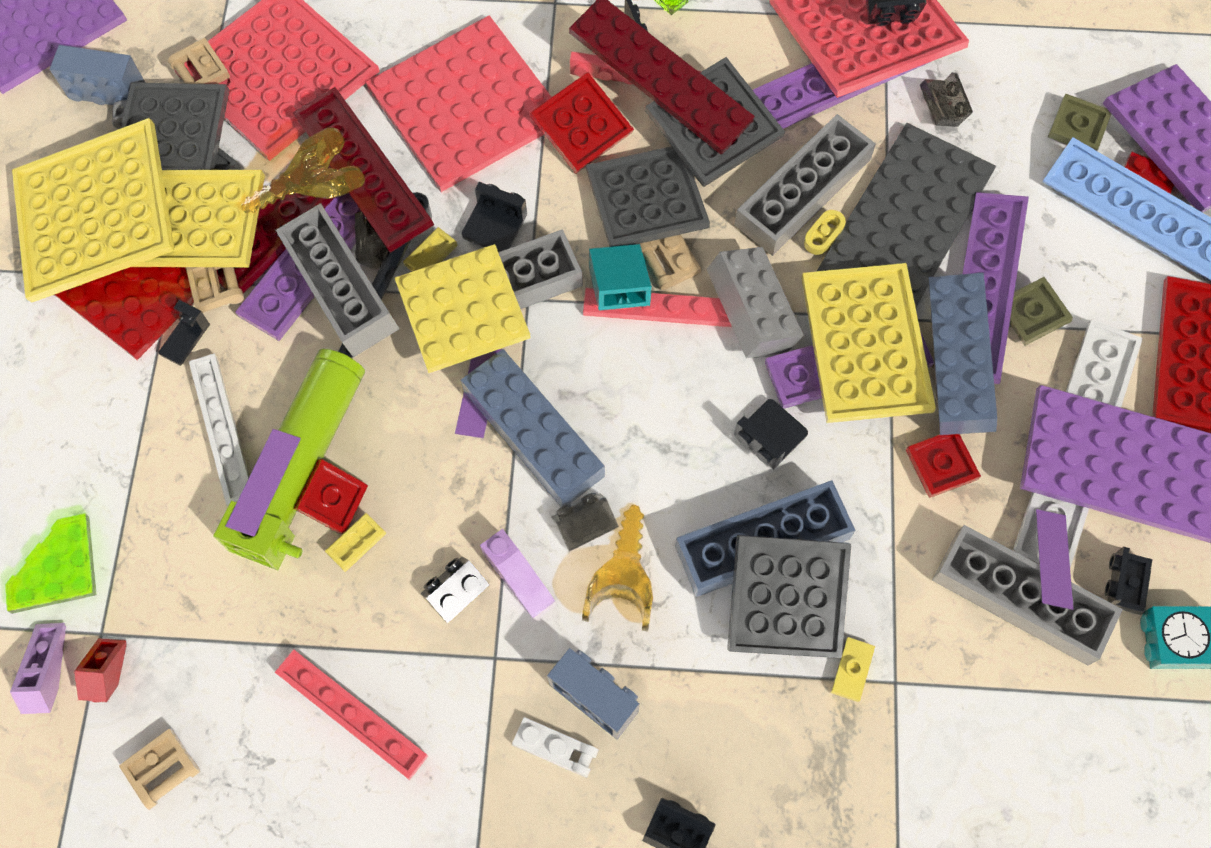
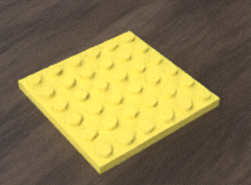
(91, 210)

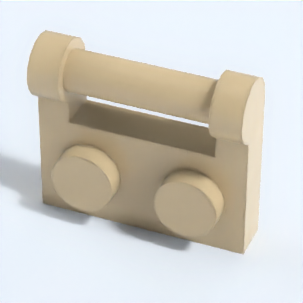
(203, 59)
(677, 257)
(207, 290)
(153, 761)

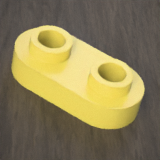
(823, 233)

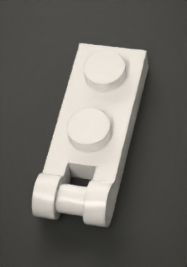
(554, 747)

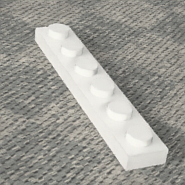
(220, 426)

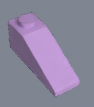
(516, 573)
(40, 670)

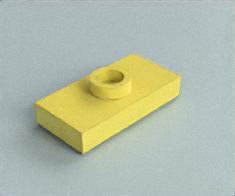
(431, 250)
(355, 542)
(853, 669)

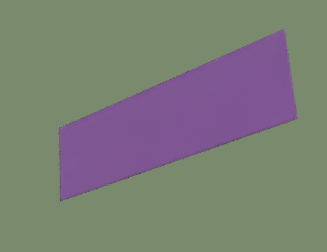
(470, 419)
(263, 482)
(1054, 559)

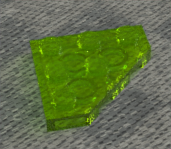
(56, 568)

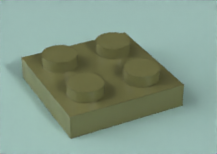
(1081, 121)
(1037, 311)

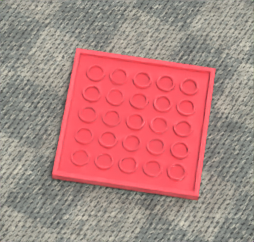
(859, 54)
(279, 62)
(462, 102)

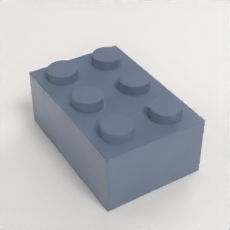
(94, 74)
(594, 692)

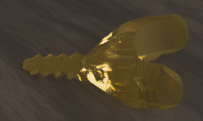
(310, 173)
(623, 573)

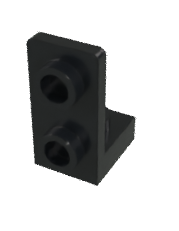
(185, 335)

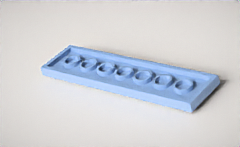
(1134, 205)

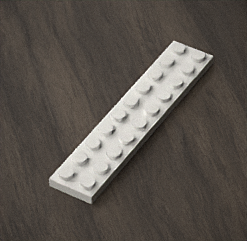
(1100, 375)

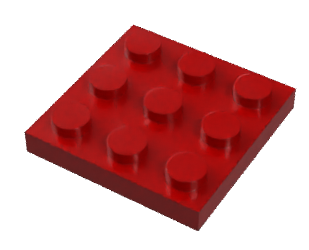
(581, 122)

